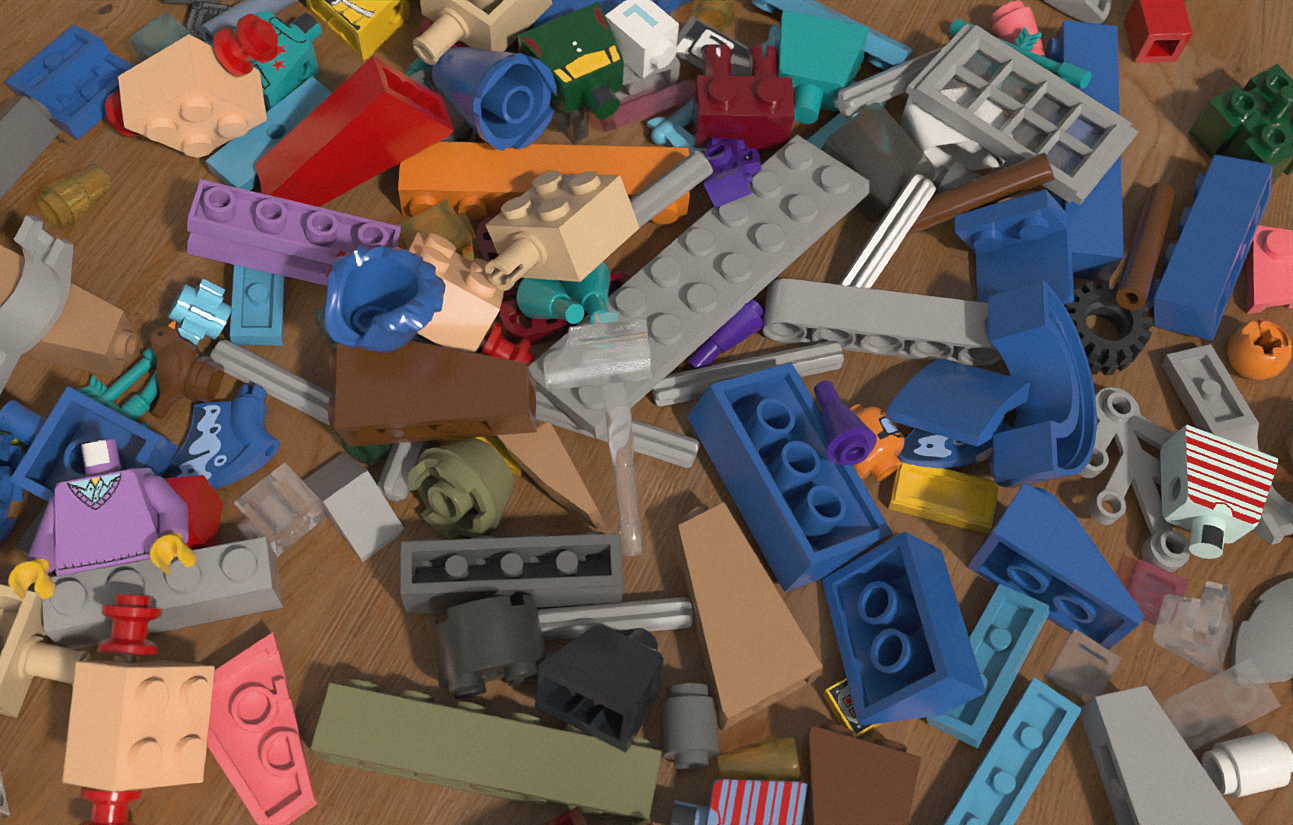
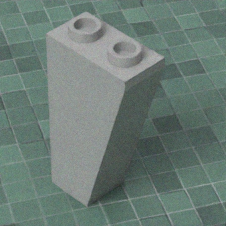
(1148, 764)

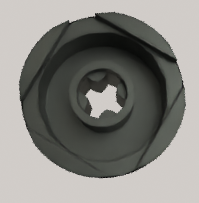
(486, 644)

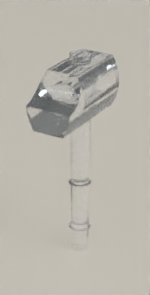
(611, 357)

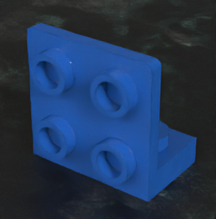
(1020, 245)

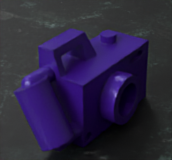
(732, 169)

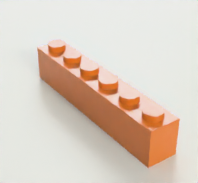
(483, 178)

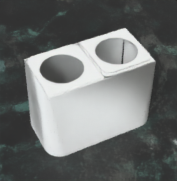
(943, 142)

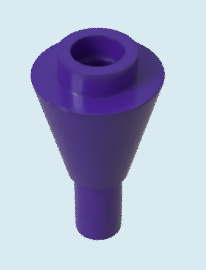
(735, 330)
(846, 435)

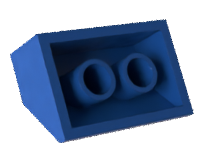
(901, 633)

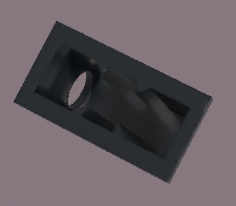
(602, 683)

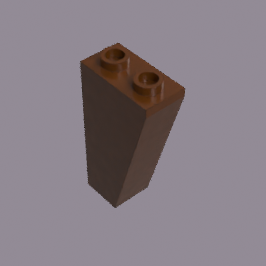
(428, 395)
(856, 779)

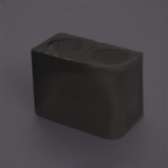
(879, 152)

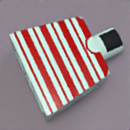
(1213, 488)

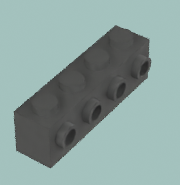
(549, 567)

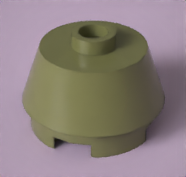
(463, 487)

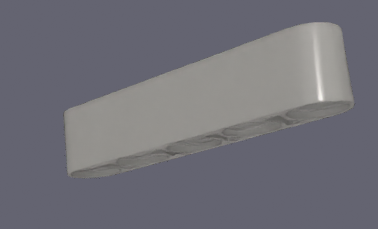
(878, 322)

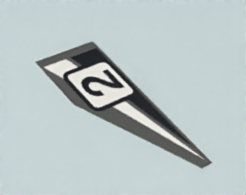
(698, 35)

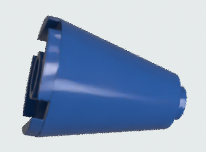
(497, 93)

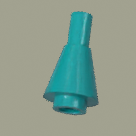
(591, 291)
(547, 301)

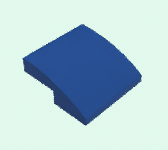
(71, 79)
(958, 401)

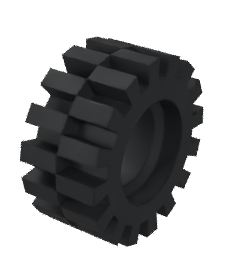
(1130, 323)

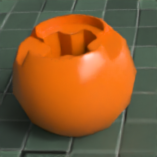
(1259, 349)

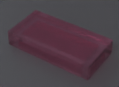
(650, 105)

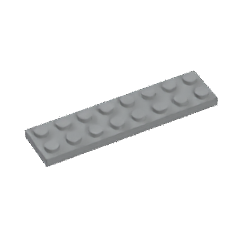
(719, 267)

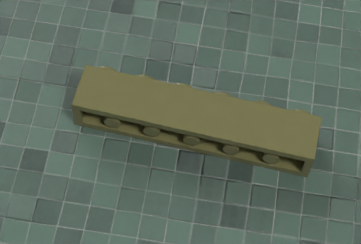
(485, 753)

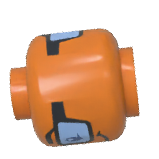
(889, 444)

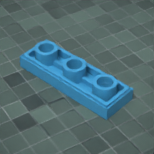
(237, 159)

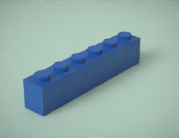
(1098, 221)

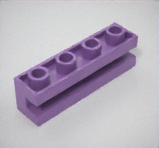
(276, 232)

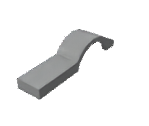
(38, 296)
(1222, 411)

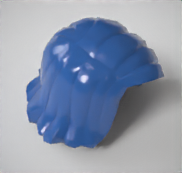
(381, 297)

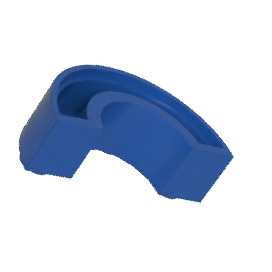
(1059, 420)

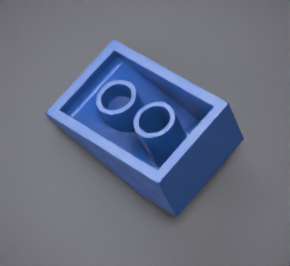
(1050, 557)

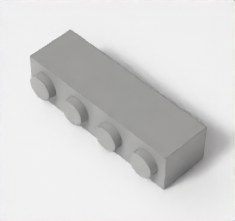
(221, 585)

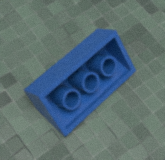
(775, 465)

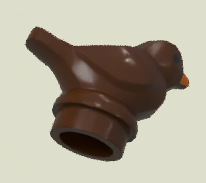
(182, 370)

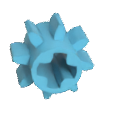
(200, 311)

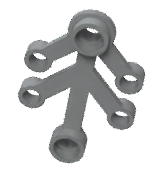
(1133, 468)

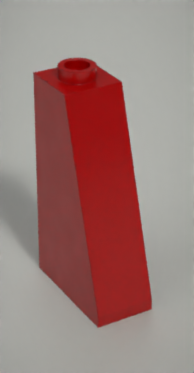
(354, 136)

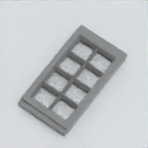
(1022, 111)

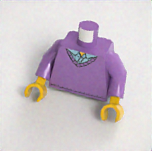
(105, 522)

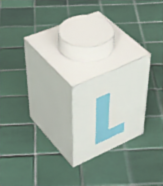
(643, 35)

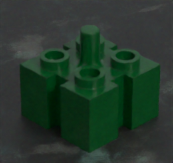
(1251, 122)

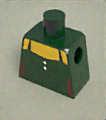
(581, 59)

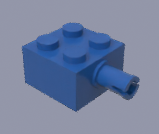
(57, 441)

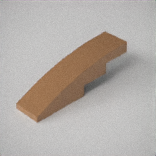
(550, 466)

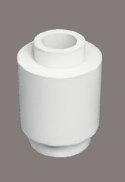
(1249, 764)

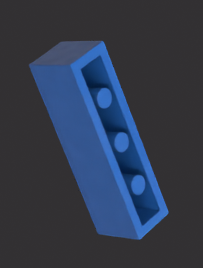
(1211, 246)

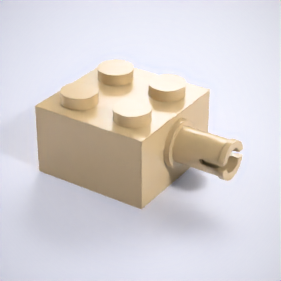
(476, 23)
(560, 228)
(26, 652)

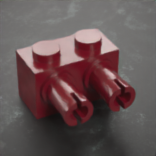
(743, 106)

